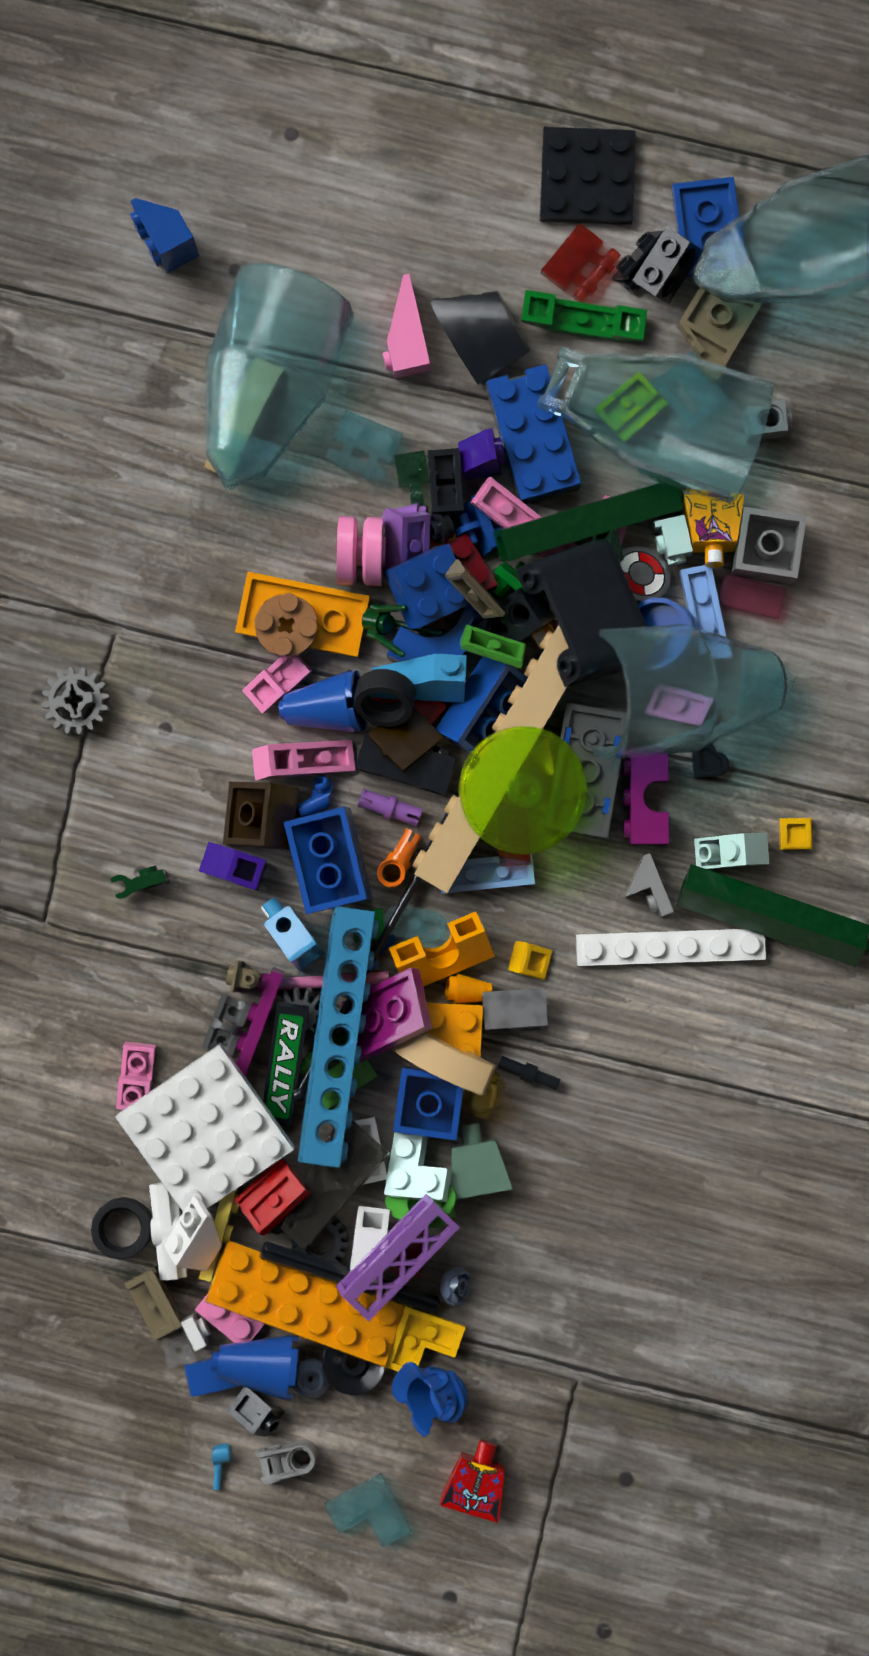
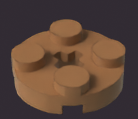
(283, 643)

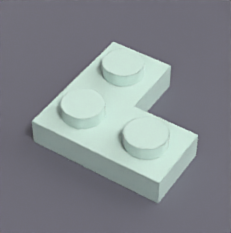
(408, 1176)

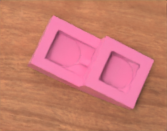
(276, 681)

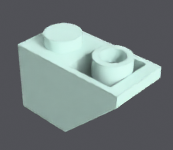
(732, 851)

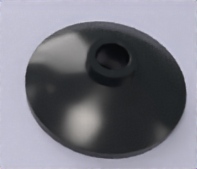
(346, 1380)

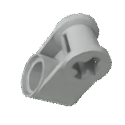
(279, 1462)

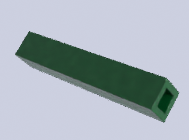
(587, 520)
(774, 915)

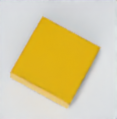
(795, 833)

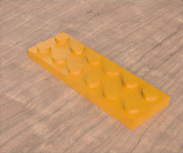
(301, 1305)

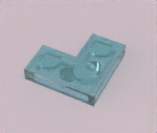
(373, 1502)

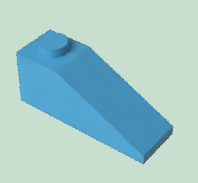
(434, 677)

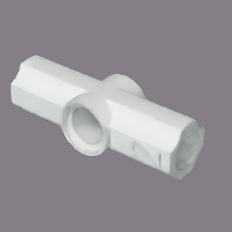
(165, 1217)

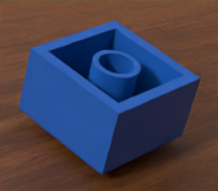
(424, 587)
(427, 1105)

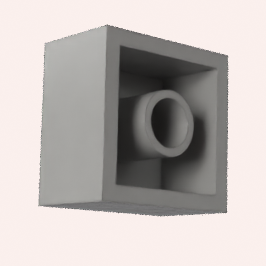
(769, 545)

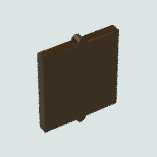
(407, 741)

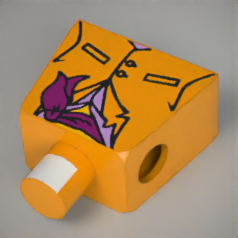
(712, 526)

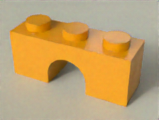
(463, 949)

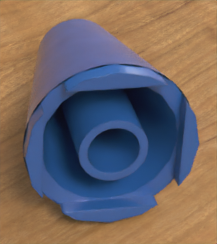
(324, 704)
(259, 1365)

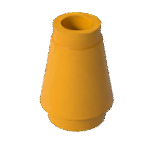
(465, 989)

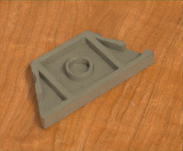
(715, 326)

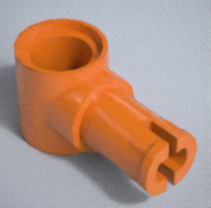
(400, 857)

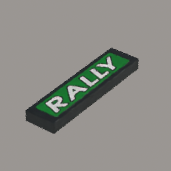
(285, 1060)

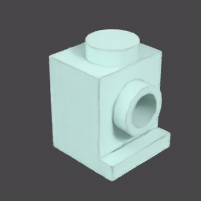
(673, 539)

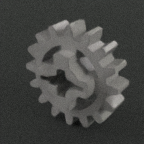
(61, 702)

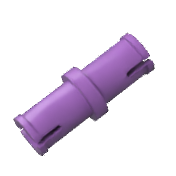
(389, 807)

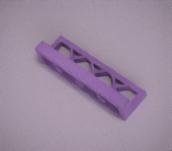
(388, 1249)

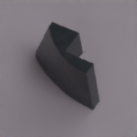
(481, 332)

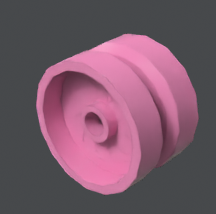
(362, 551)

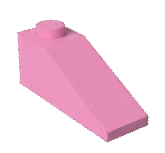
(406, 341)
(302, 759)

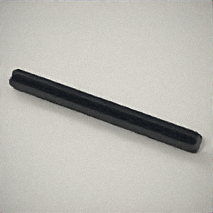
(336, 1273)

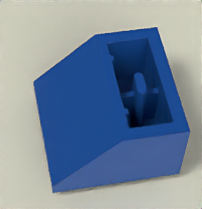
(167, 234)

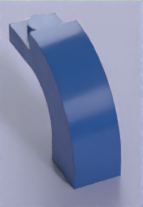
(420, 646)

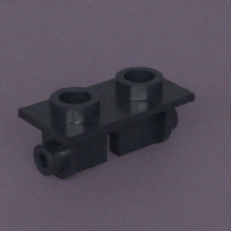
(631, 263)

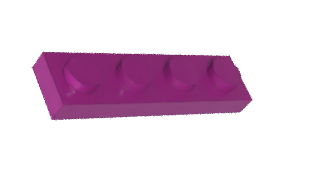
(258, 1016)

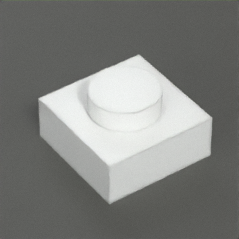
(196, 1331)

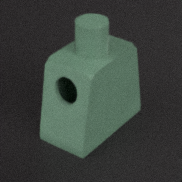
(477, 1165)

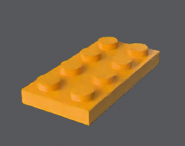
(337, 612)

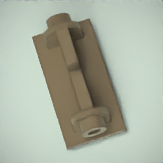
(242, 977)

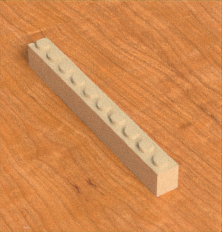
(530, 707)

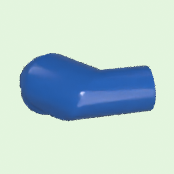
(320, 796)

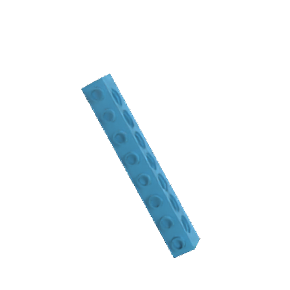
(312, 1148)

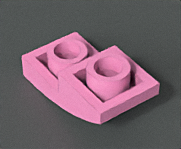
(136, 1073)

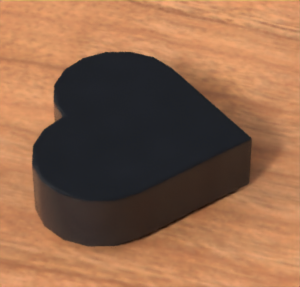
(709, 763)

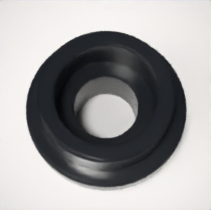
(441, 528)

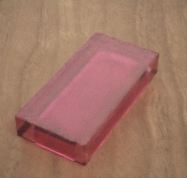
(751, 596)

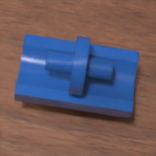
(478, 528)

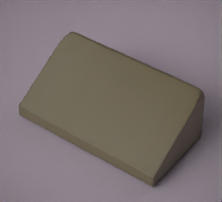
(473, 591)

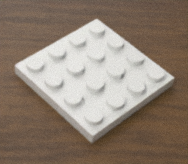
(205, 1130)

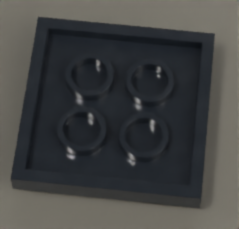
(587, 175)

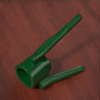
(379, 622)

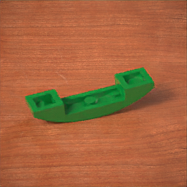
(583, 319)

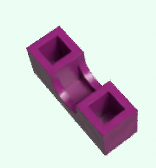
(643, 824)

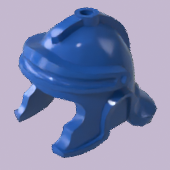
(430, 1395)

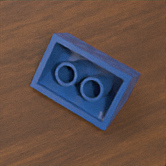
(484, 700)
(328, 860)

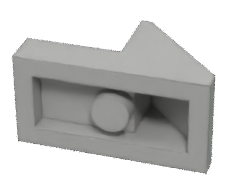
(648, 877)

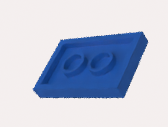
(703, 209)

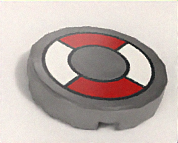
(645, 572)

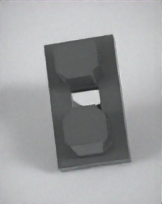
(231, 1010)

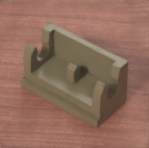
(154, 1303)

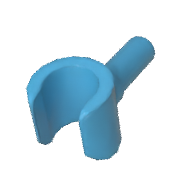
(220, 1455)

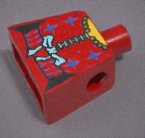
(476, 1484)

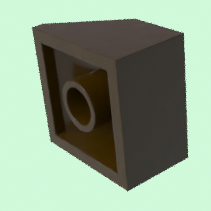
(258, 814)

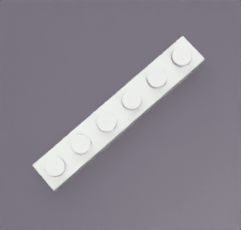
(669, 947)

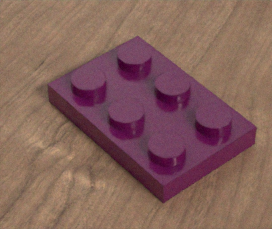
(393, 1013)

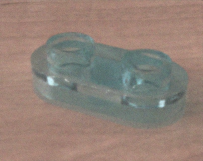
(415, 923)

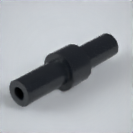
(529, 1073)

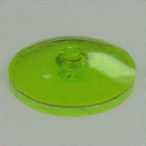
(522, 789)

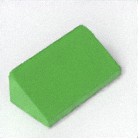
(492, 646)

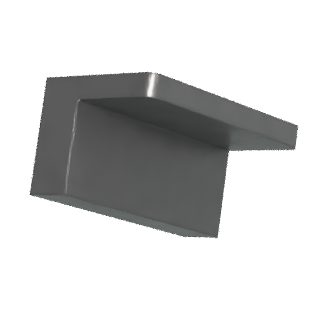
(515, 1011)

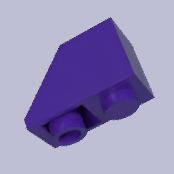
(481, 455)
(233, 866)

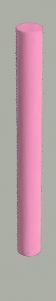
(316, 981)

